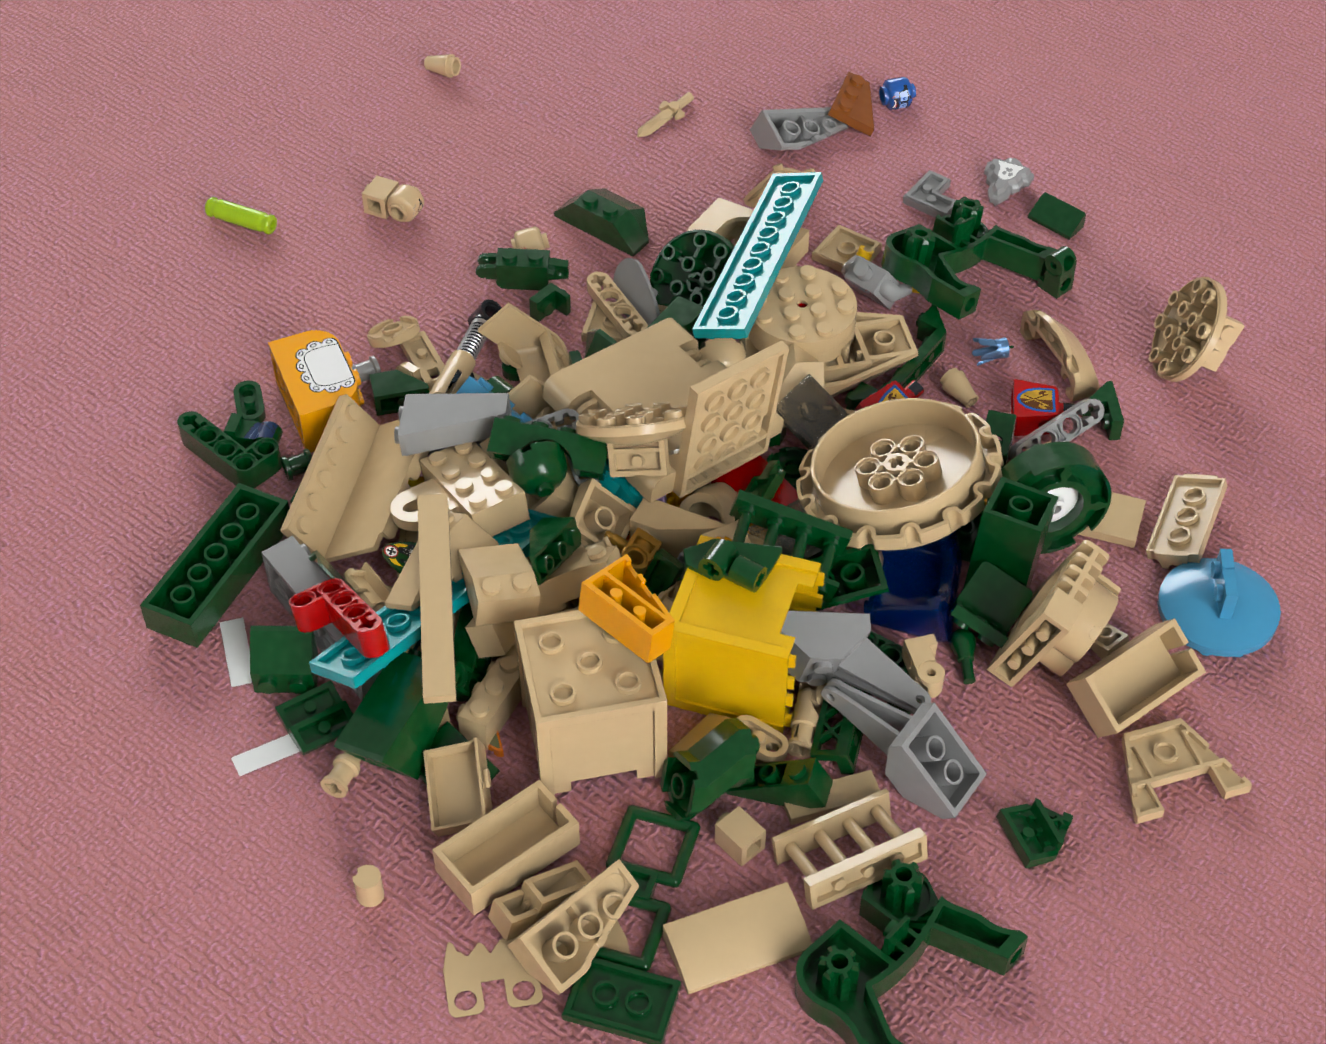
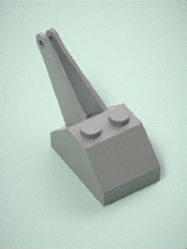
(839, 648)
(922, 750)

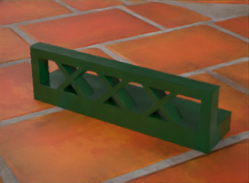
(847, 741)

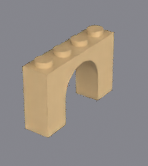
(730, 220)

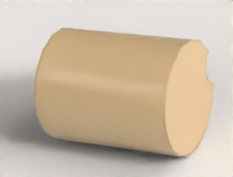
(368, 886)

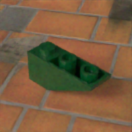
(551, 544)
(791, 781)

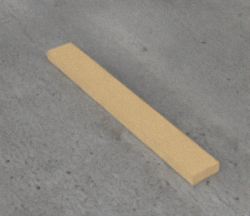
(436, 599)

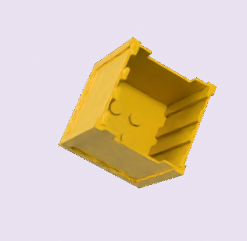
(730, 643)

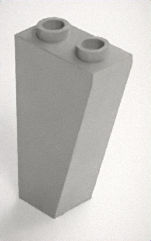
(447, 419)

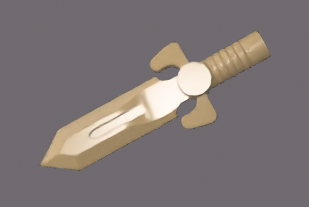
(672, 109)

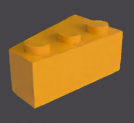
(627, 609)

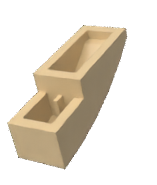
(536, 898)

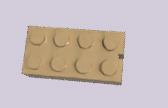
(1135, 678)
(506, 847)

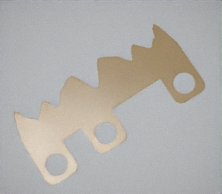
(468, 972)

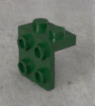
(990, 604)

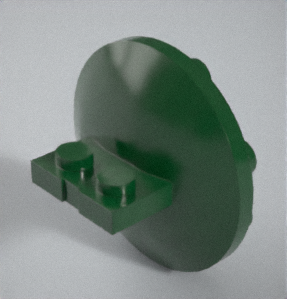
(690, 266)

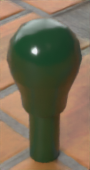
(963, 646)

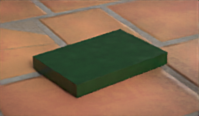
(623, 1001)

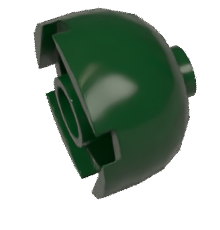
(538, 469)

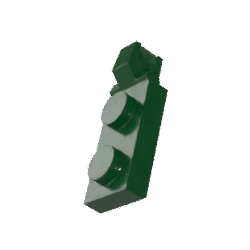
(767, 482)

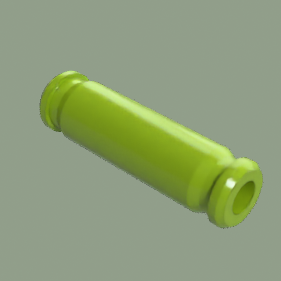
(240, 215)

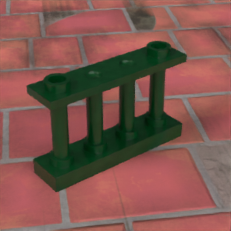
(793, 524)

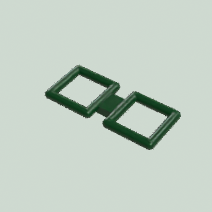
(647, 880)

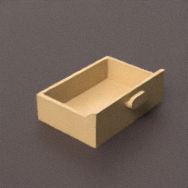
(457, 786)

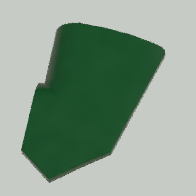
(736, 561)

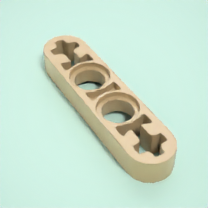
(613, 309)

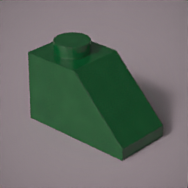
(390, 390)

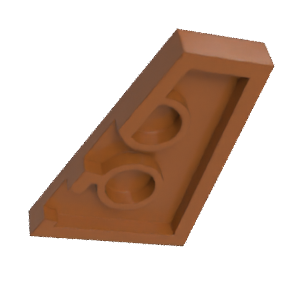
(854, 104)

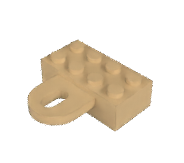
(473, 487)

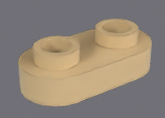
(768, 739)

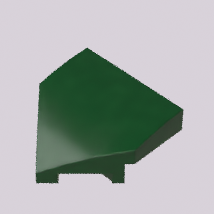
(1034, 831)

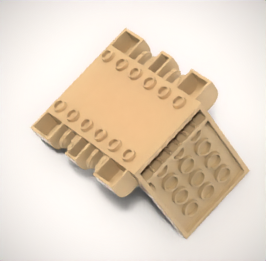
(727, 408)

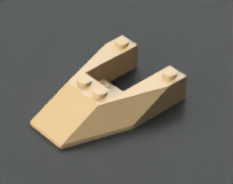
(877, 347)

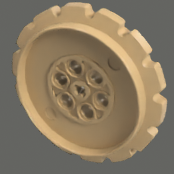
(901, 472)

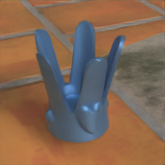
(997, 349)

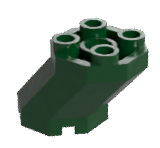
(709, 768)

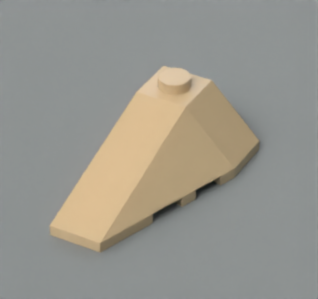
(463, 535)
(567, 938)

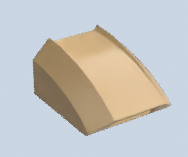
(599, 511)

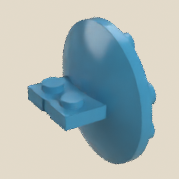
(1220, 606)

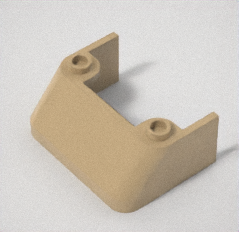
(531, 350)

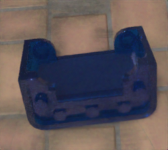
(921, 589)

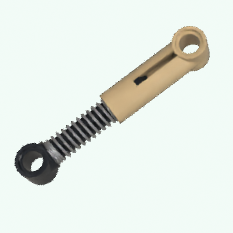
(462, 360)

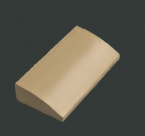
(736, 937)

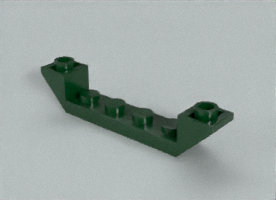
(933, 337)

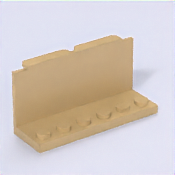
(350, 485)

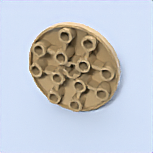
(1193, 331)
(635, 436)

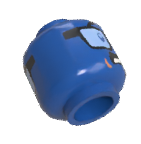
(897, 93)

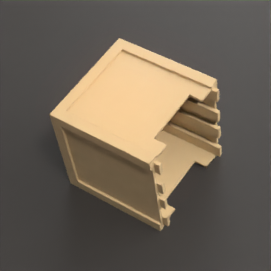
(588, 701)

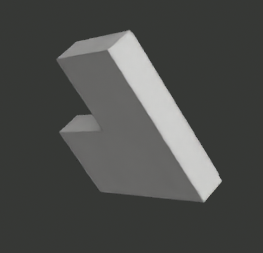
(928, 197)

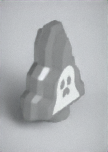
(1006, 178)

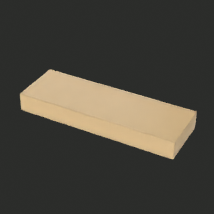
(843, 792)

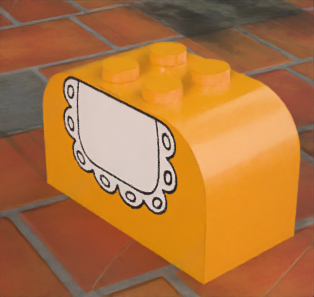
(311, 377)

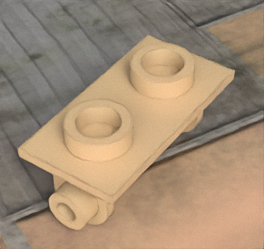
(368, 586)

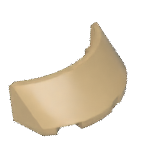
(1066, 348)

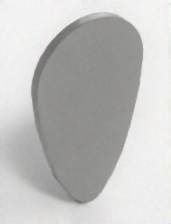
(636, 287)

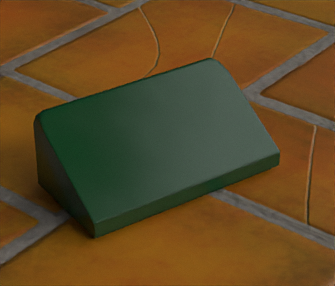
(1057, 216)

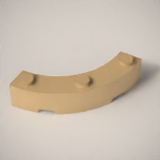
(555, 591)

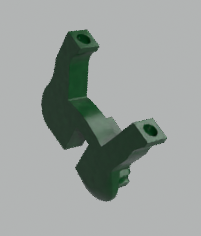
(958, 242)
(846, 973)

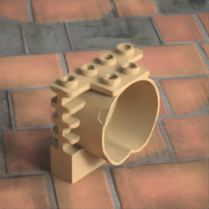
(1060, 617)

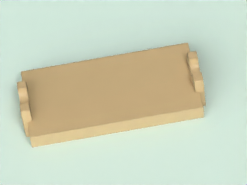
(1186, 519)

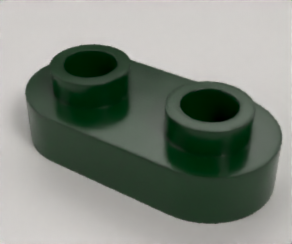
(249, 401)

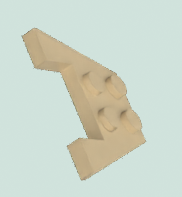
(1168, 755)

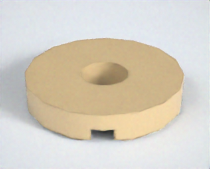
(393, 333)

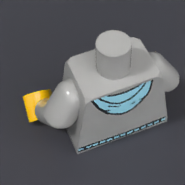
(873, 280)

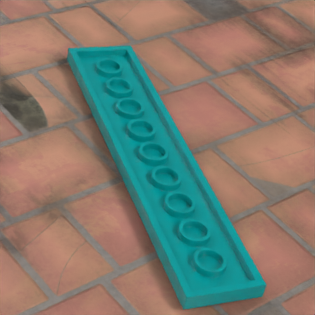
(758, 256)
(403, 628)

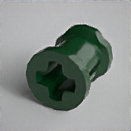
(296, 464)

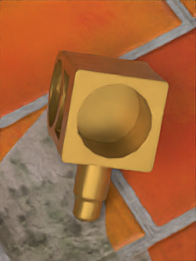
(639, 548)

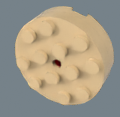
(808, 310)

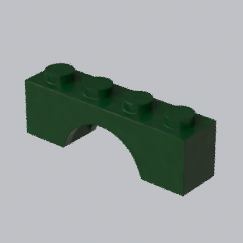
(586, 455)

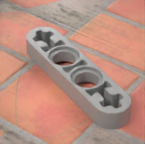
(1055, 428)

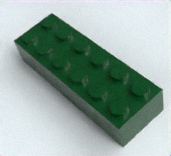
(215, 566)

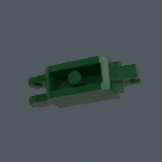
(522, 268)

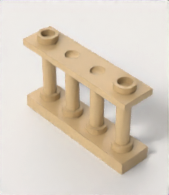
(857, 871)

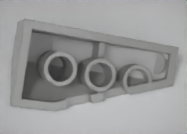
(794, 128)

